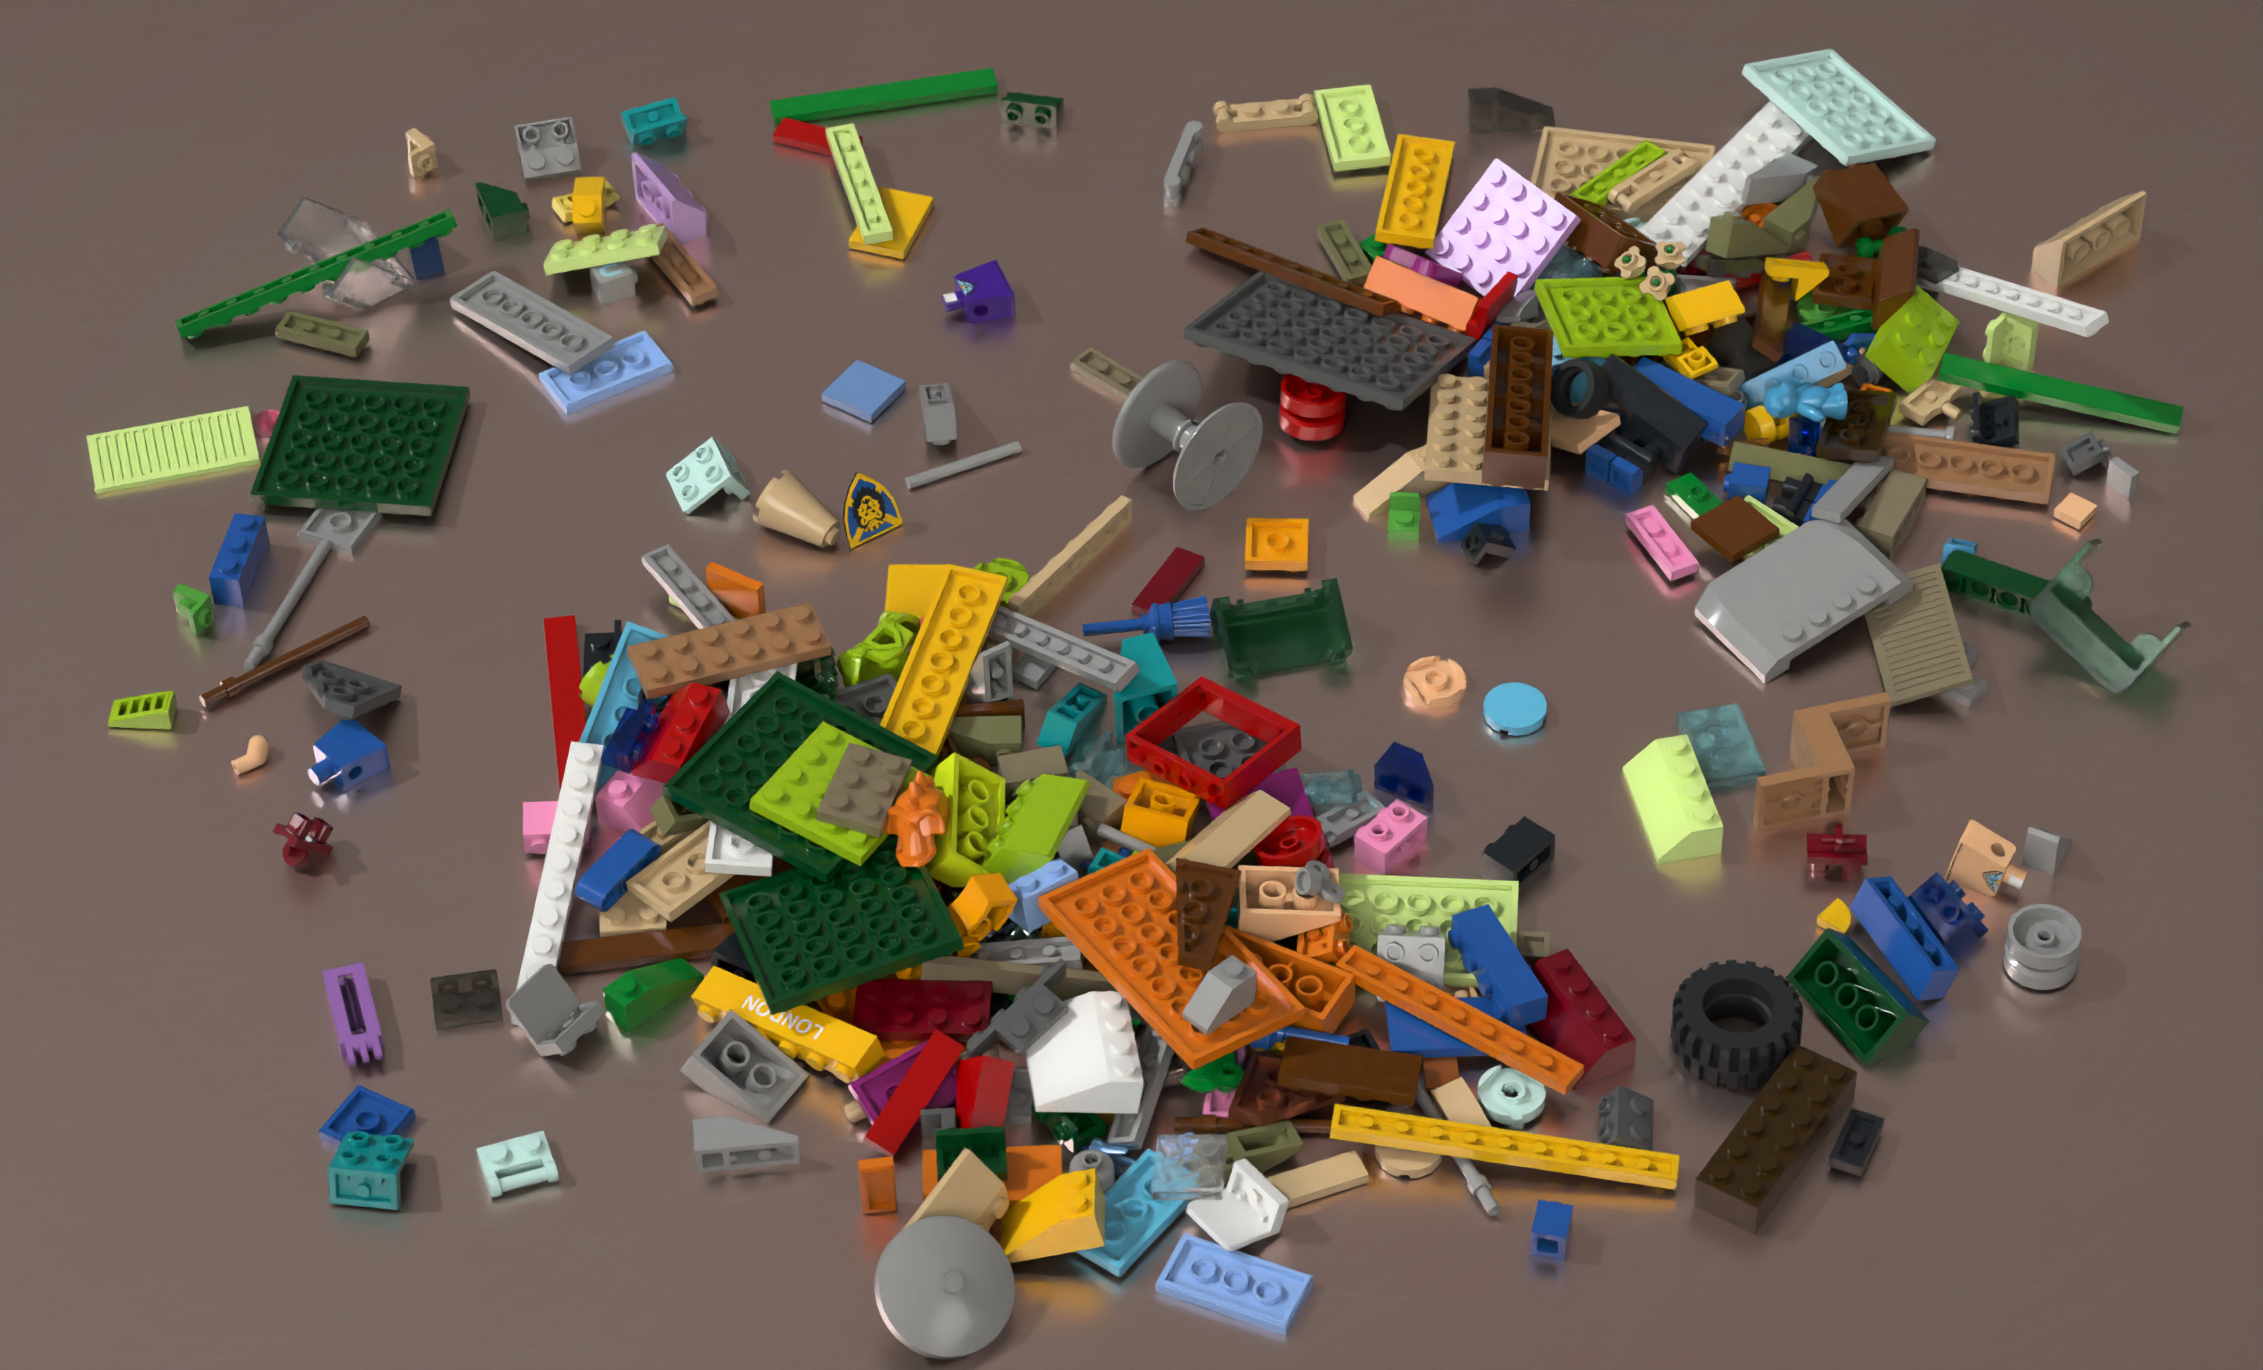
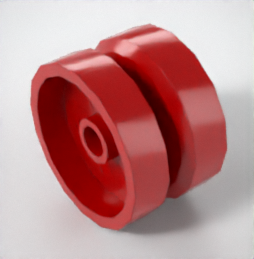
(1310, 409)
(1294, 844)

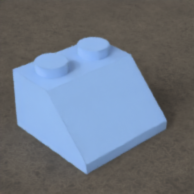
(1035, 884)

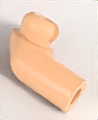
(255, 757)

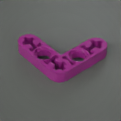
(1422, 265)

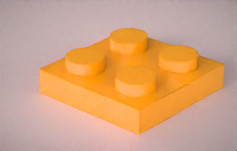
(1276, 544)

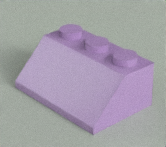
(667, 199)

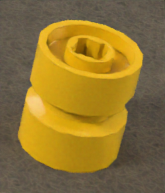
(1762, 425)

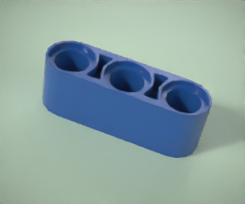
(606, 879)

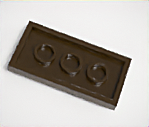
(1863, 429)

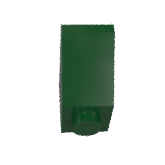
(502, 211)

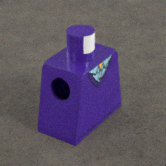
(981, 294)

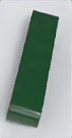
(1993, 583)

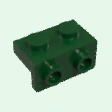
(1072, 1128)
(985, 1142)

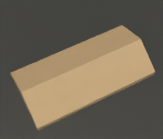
(1234, 831)

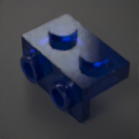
(630, 737)

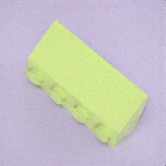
(1674, 801)

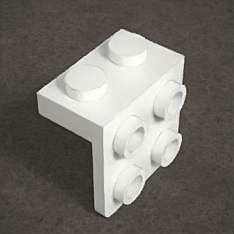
(1247, 1212)

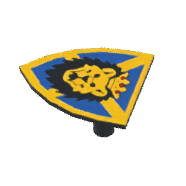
(868, 510)

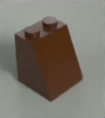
(1858, 203)

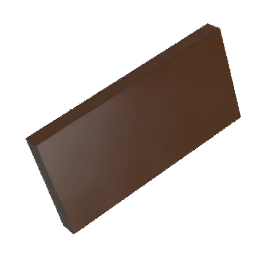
(1350, 1071)

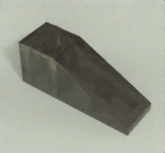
(1502, 111)

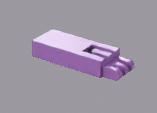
(352, 1010)

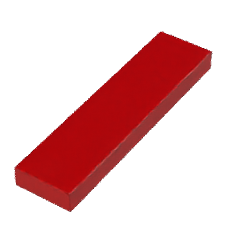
(913, 1093)

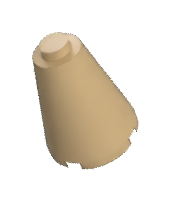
(795, 511)

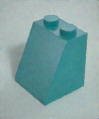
(1148, 689)

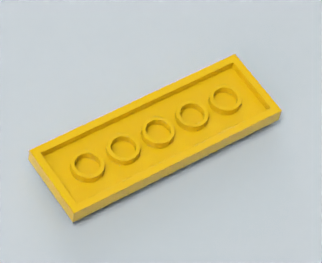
(1415, 191)

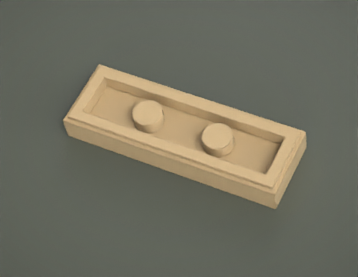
(1321, 1178)

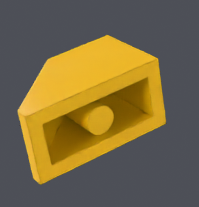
(589, 205)

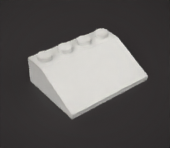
(1088, 1059)

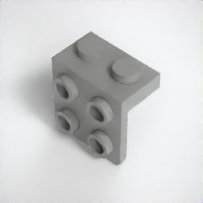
(1414, 951)
(552, 1013)

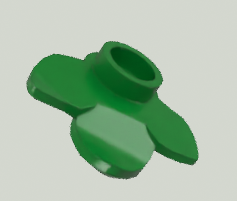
(1213, 1076)

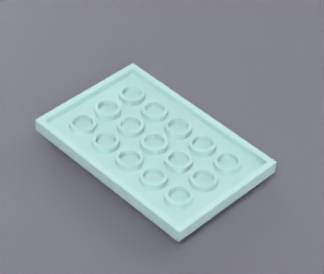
(1838, 107)

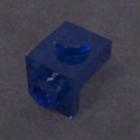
(1803, 436)

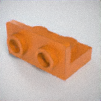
(1327, 942)

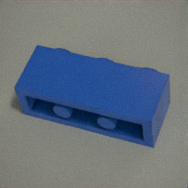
(239, 560)

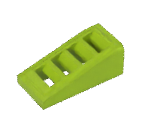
(152, 709)

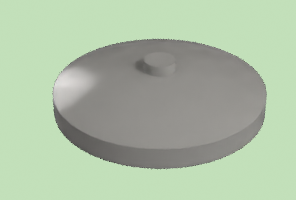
(944, 1287)

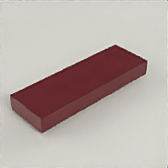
(1169, 580)

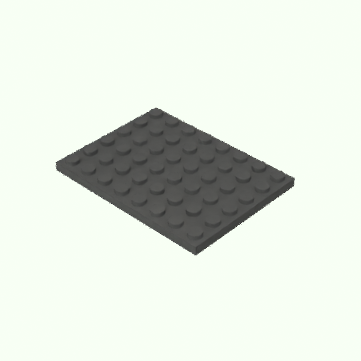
(1330, 341)

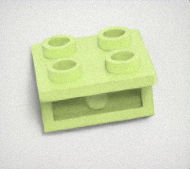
(2011, 341)

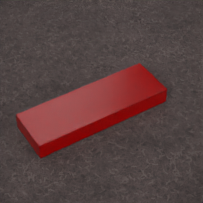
(803, 136)

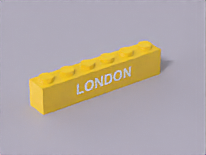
(797, 1032)

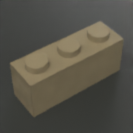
(1892, 510)

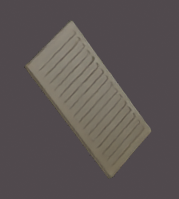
(1919, 640)

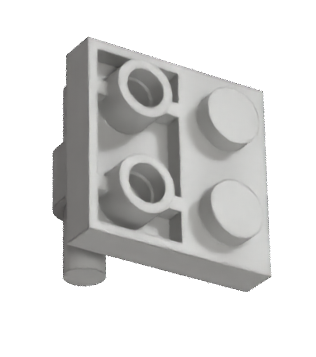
(548, 149)

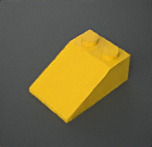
(1056, 1218)

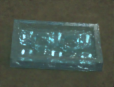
(1722, 745)

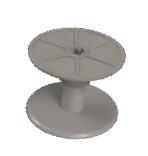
(1212, 452)

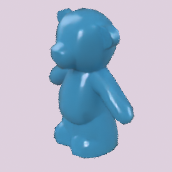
(1810, 401)

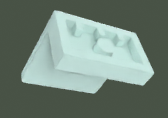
(704, 474)

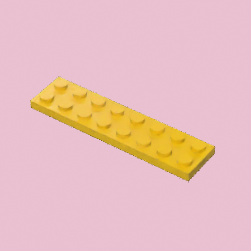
(944, 656)

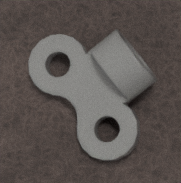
(1316, 879)

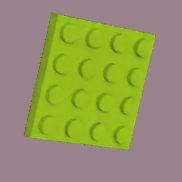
(1606, 318)
(798, 789)

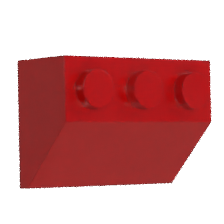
(682, 729)

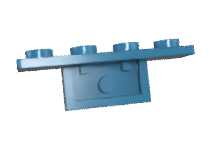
(1803, 369)

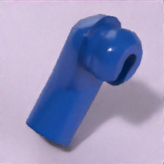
(1856, 342)

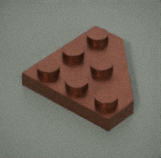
(1263, 1102)

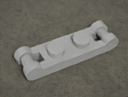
(1179, 168)

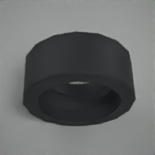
(1595, 395)

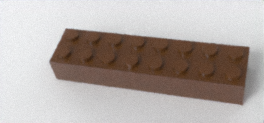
(1518, 407)

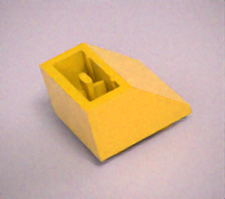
(1703, 306)

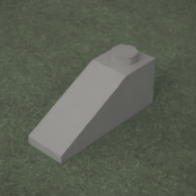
(1778, 180)
(938, 413)
(991, 676)
(738, 1144)

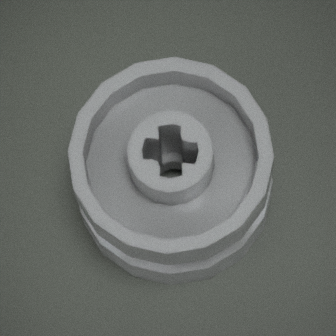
(2042, 946)

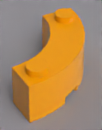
(976, 911)

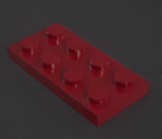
(918, 1007)

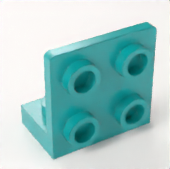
(368, 1170)

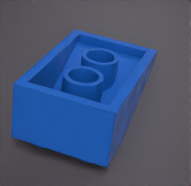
(1462, 505)

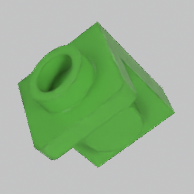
(1404, 516)
(195, 606)

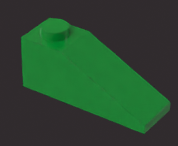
(647, 991)

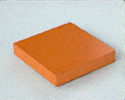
(735, 591)

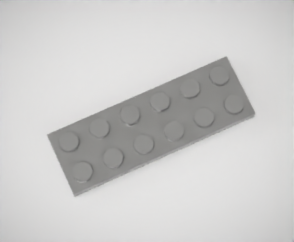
(532, 322)

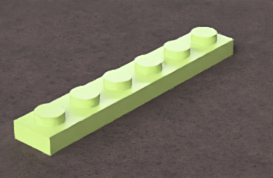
(859, 184)

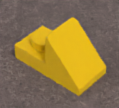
(1804, 274)

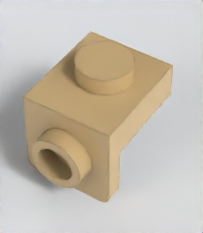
(420, 152)

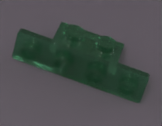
(822, 676)

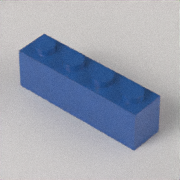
(1723, 413)
(1904, 938)
(1498, 967)

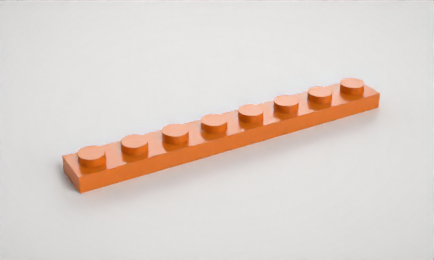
(1461, 1020)

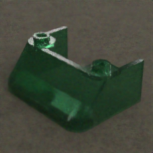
(2086, 636)

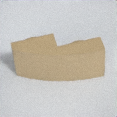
(1459, 1104)

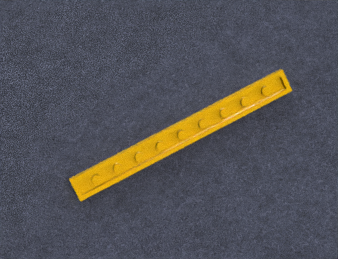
(1505, 1146)

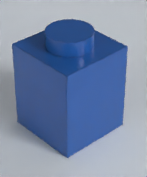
(1748, 480)
(1551, 1229)

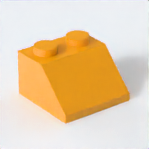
(1160, 813)

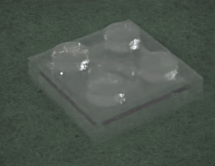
(1189, 1167)

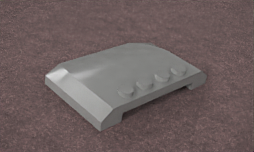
(1798, 594)

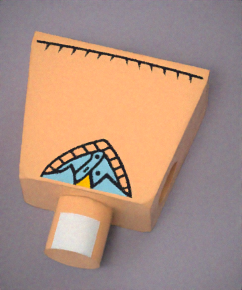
(1984, 861)

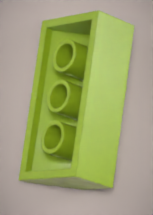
(1034, 825)

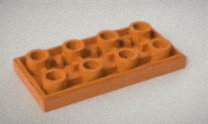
(1026, 1170)

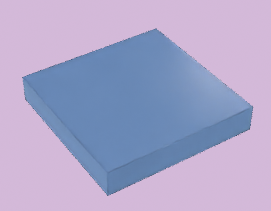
(864, 390)

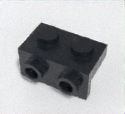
(1995, 421)

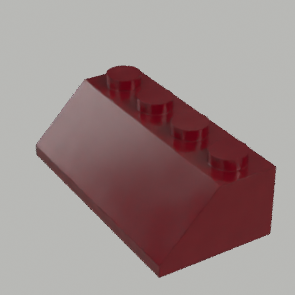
(1581, 1020)

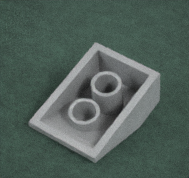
(744, 1069)

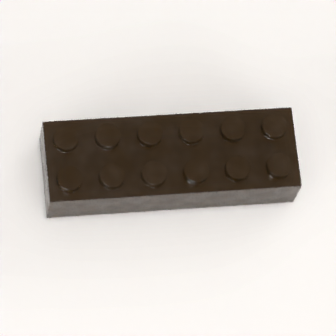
(1775, 1139)

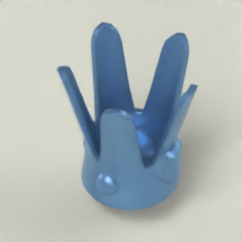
(1116, 1153)

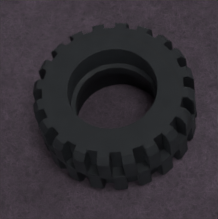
(1739, 992)

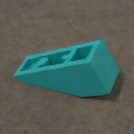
(1071, 718)

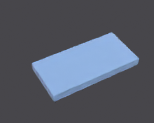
(621, 368)
(1234, 1284)

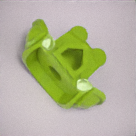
(881, 651)

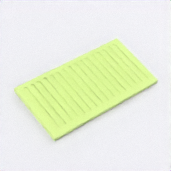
(172, 449)

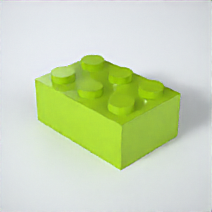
(1913, 341)

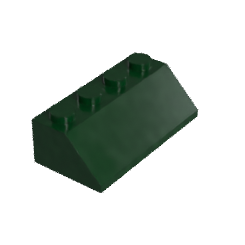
(1856, 998)

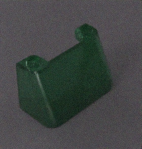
(1282, 632)

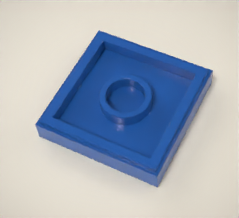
(368, 1113)

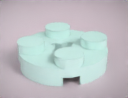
(1510, 1110)

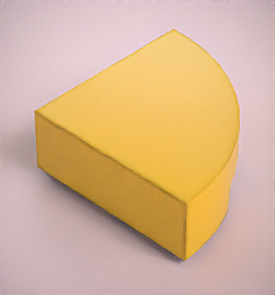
(1835, 917)

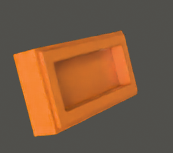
(877, 1185)

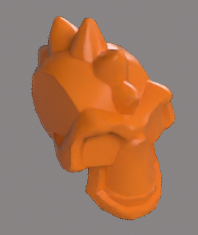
(916, 819)

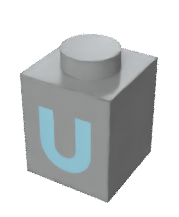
(613, 282)

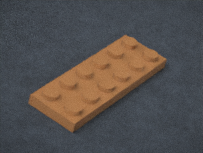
(1973, 467)
(729, 650)

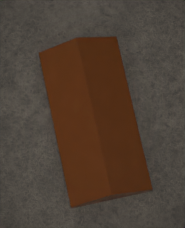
(1894, 275)

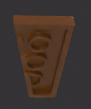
(1203, 908)

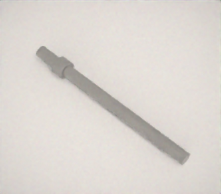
(264, 643)
(1477, 1183)

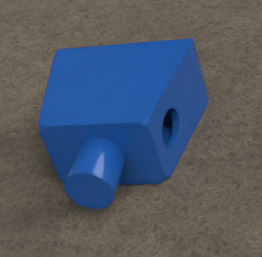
(348, 755)

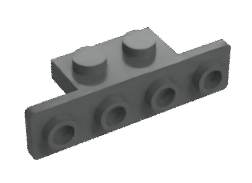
(1027, 1019)

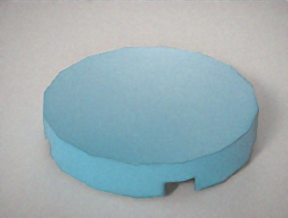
(1515, 708)

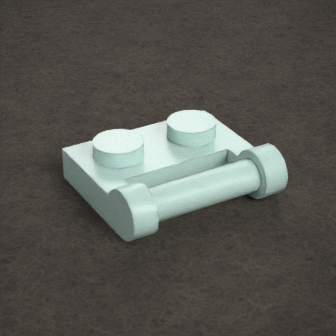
(517, 1163)

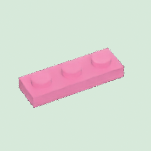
(1662, 542)

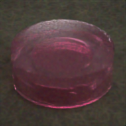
(265, 422)

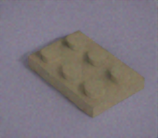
(864, 790)

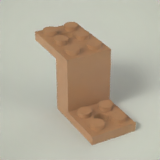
(1822, 762)

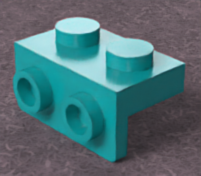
(654, 122)

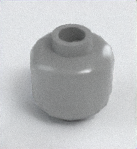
(1100, 1161)

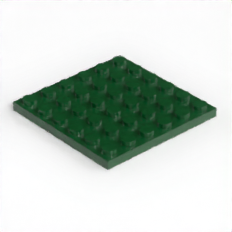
(361, 445)
(753, 748)
(832, 936)

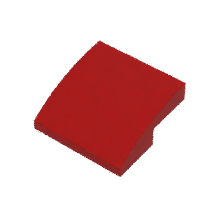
(1492, 305)

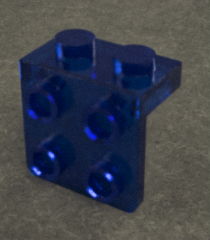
(1945, 910)

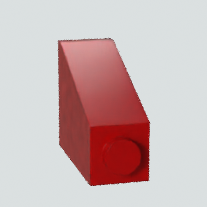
(982, 1091)

